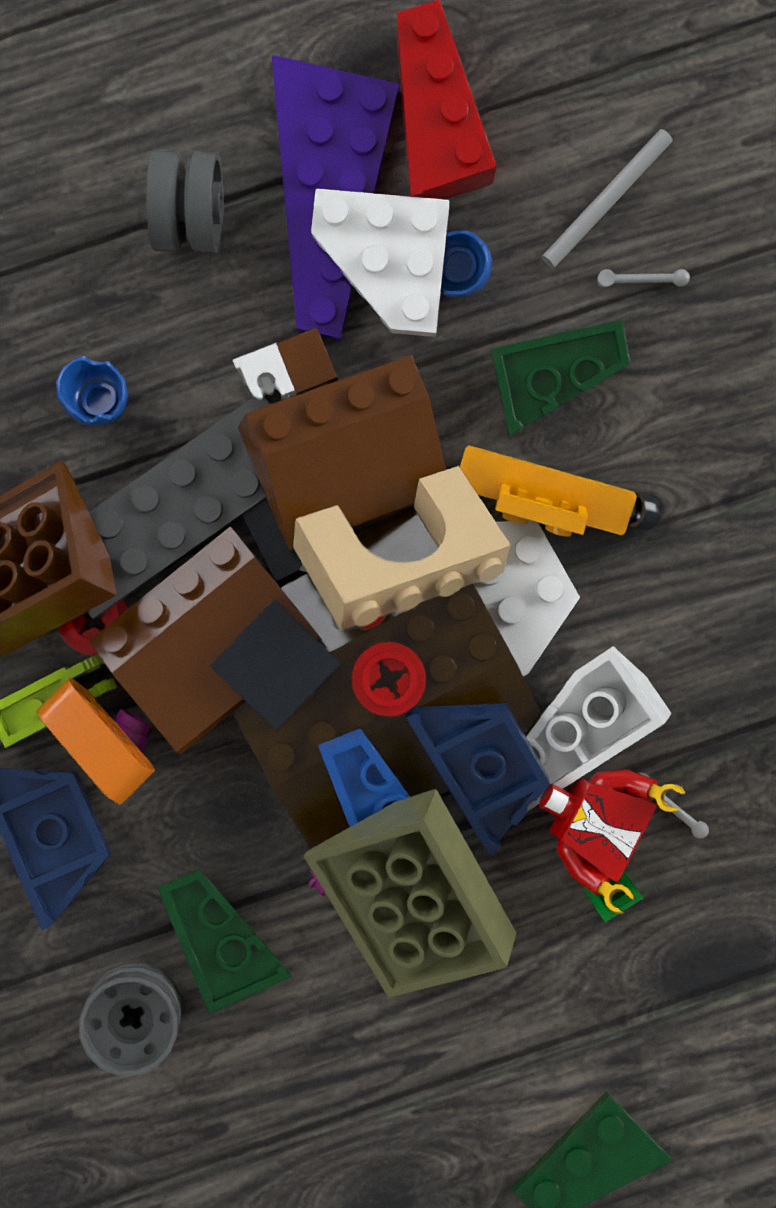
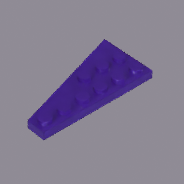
(329, 139)

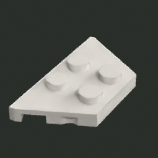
(530, 595)

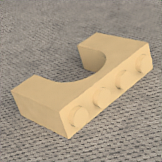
(365, 587)

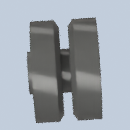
(185, 201)

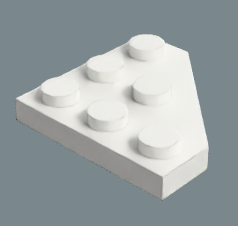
(388, 252)

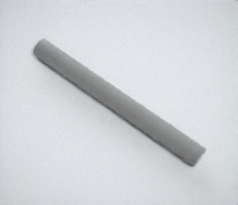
(607, 198)

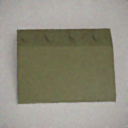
(414, 896)

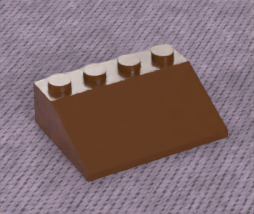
(346, 446)
(48, 558)
(179, 629)

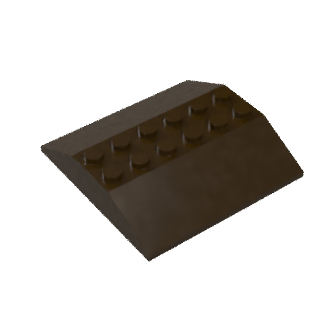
(462, 664)

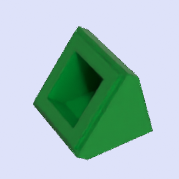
(619, 899)

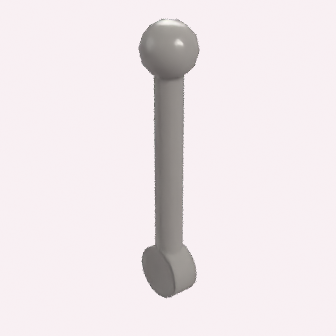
(607, 278)
(699, 829)

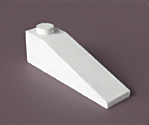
(595, 718)

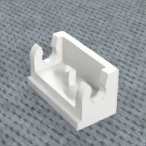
(264, 373)

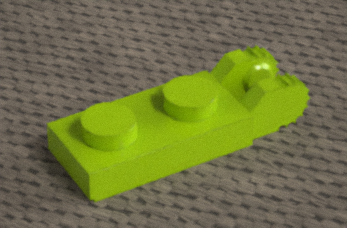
(19, 709)

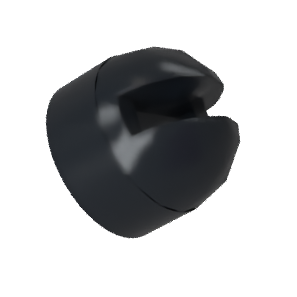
(649, 515)

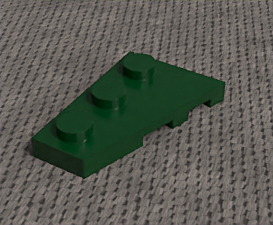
(552, 369)
(217, 943)
(592, 1159)

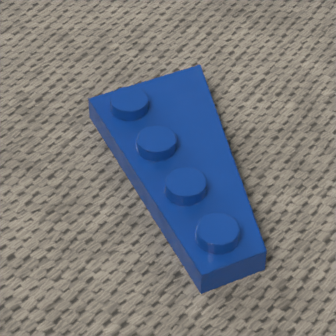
(360, 776)

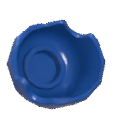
(465, 265)
(92, 392)

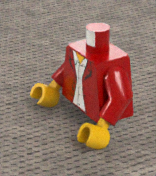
(602, 825)

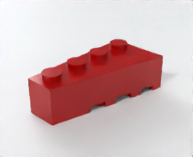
(441, 121)

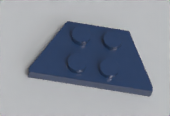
(482, 763)
(50, 836)

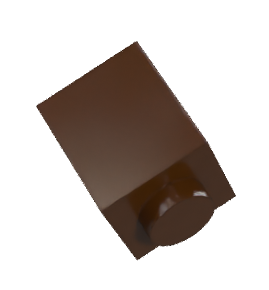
(307, 361)

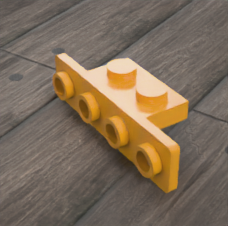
(547, 495)

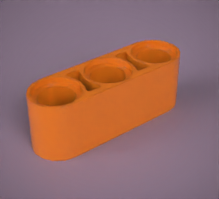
(95, 741)

